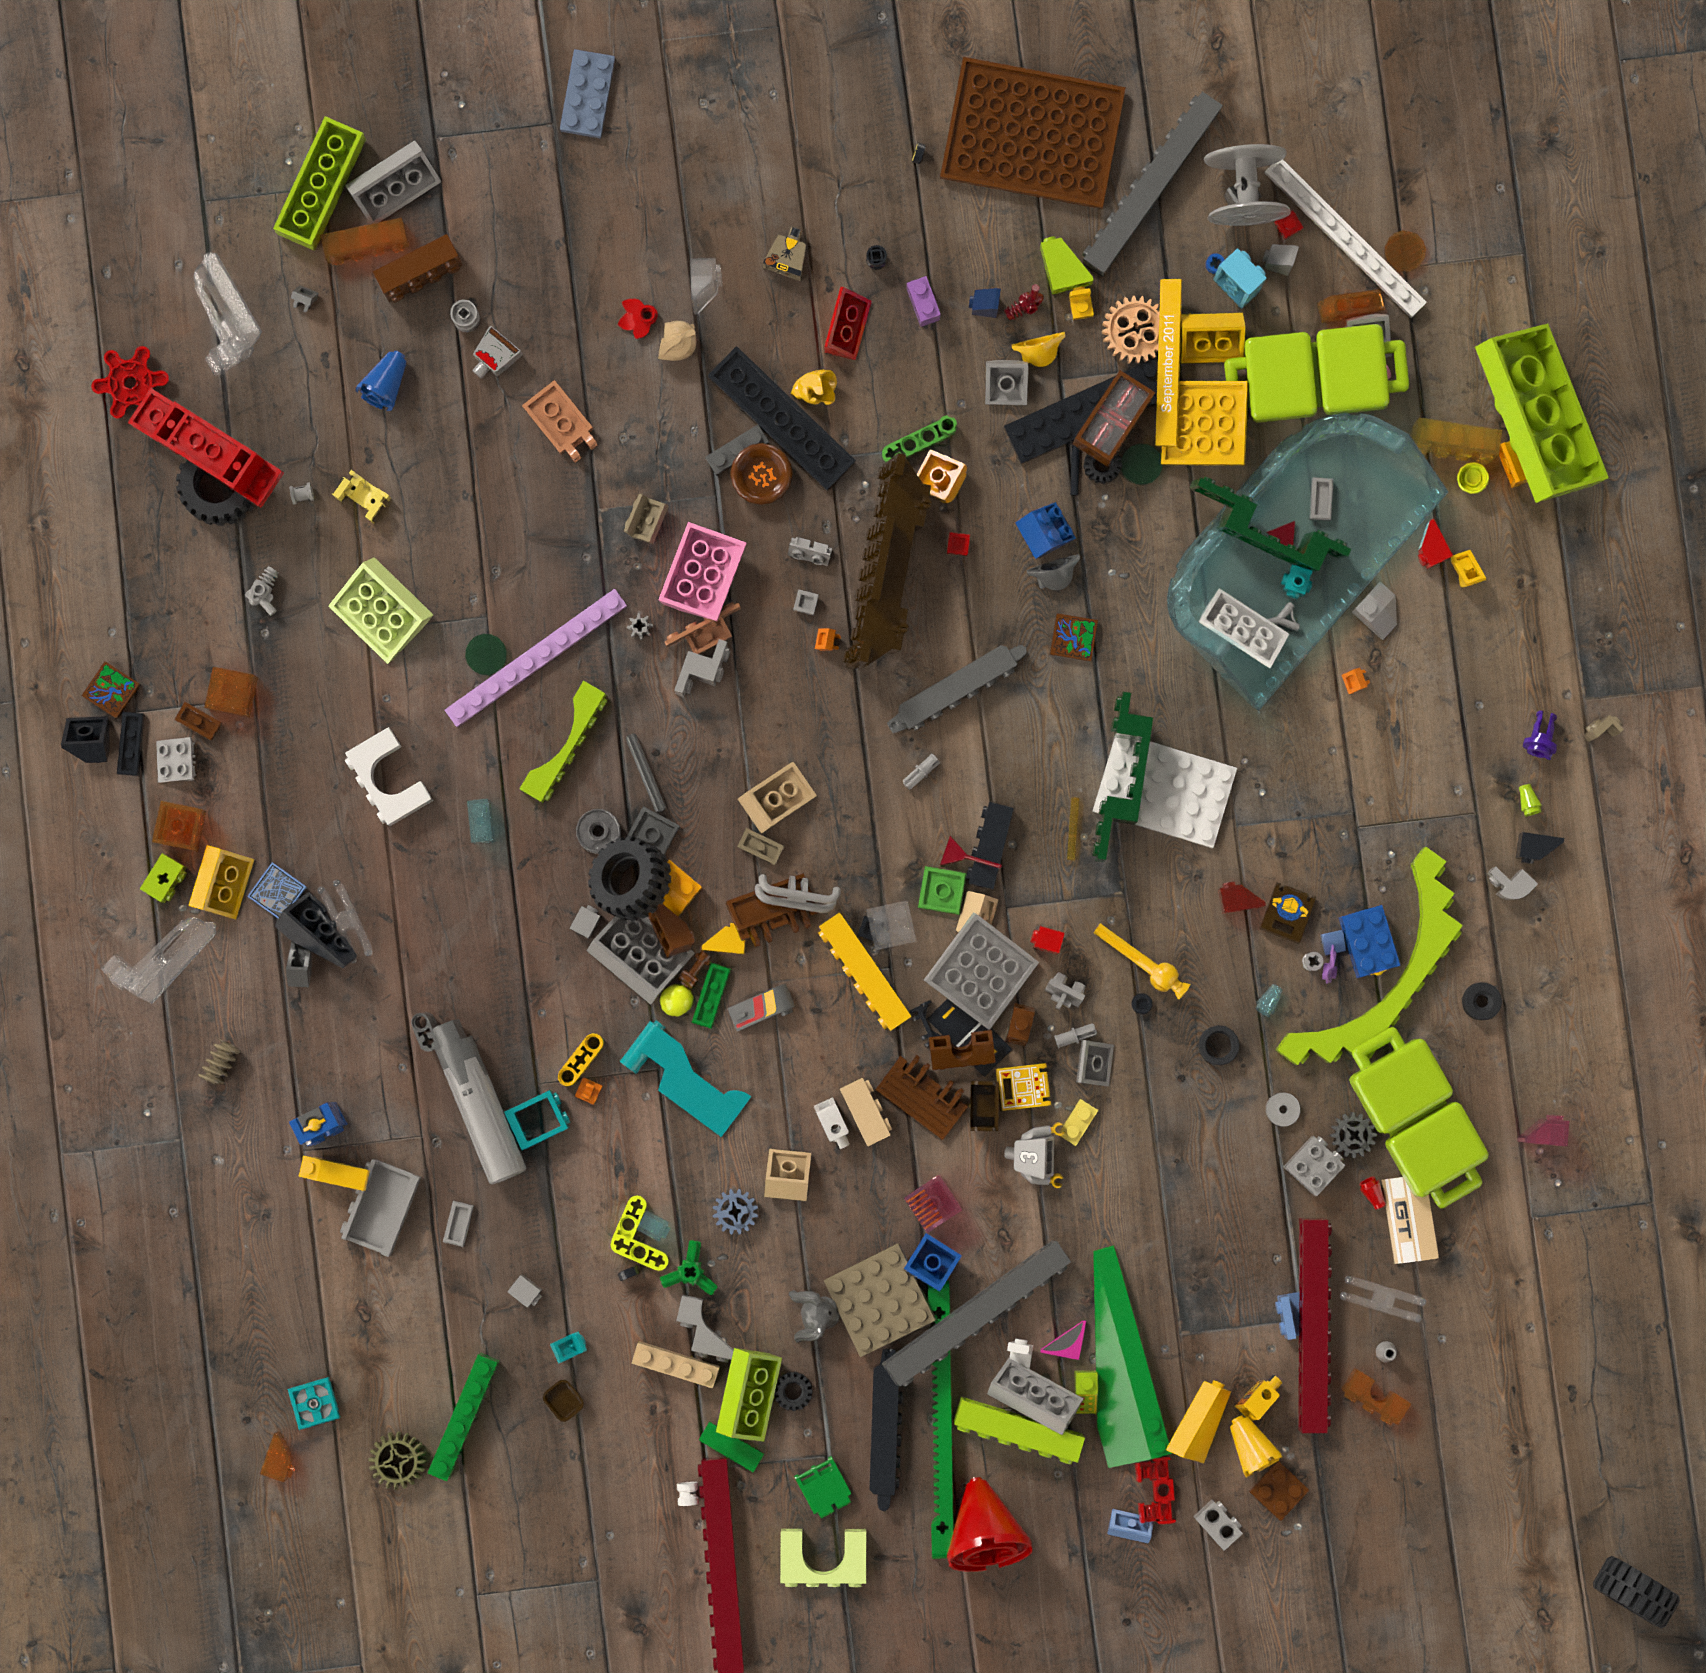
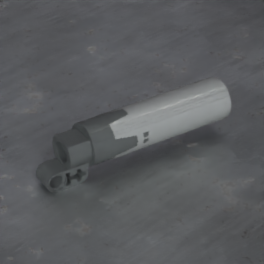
(473, 1096)

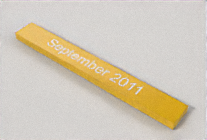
(1168, 362)

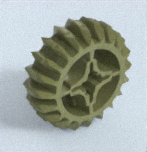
(398, 1469)

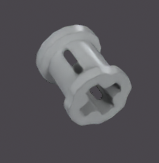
(301, 493)
(1319, 960)

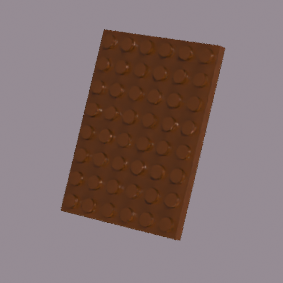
(1032, 132)

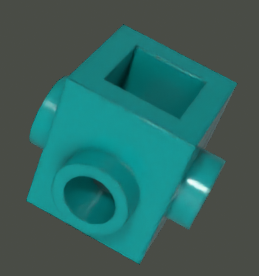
(1300, 575)

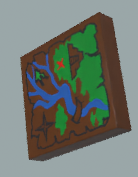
(1073, 637)
(111, 690)

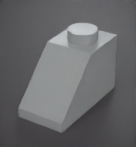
(1280, 258)

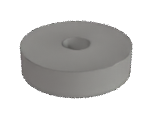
(1291, 1104)

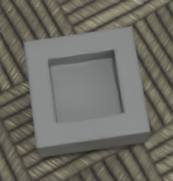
(806, 602)

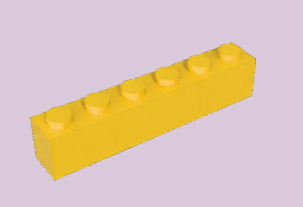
(864, 971)

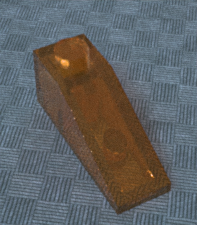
(1350, 305)

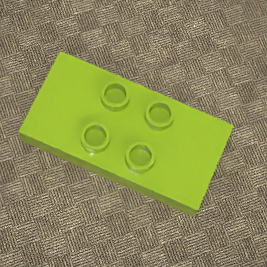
(1541, 412)

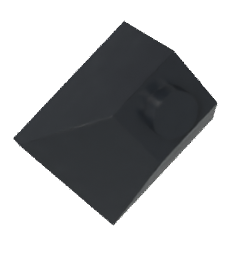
(87, 738)

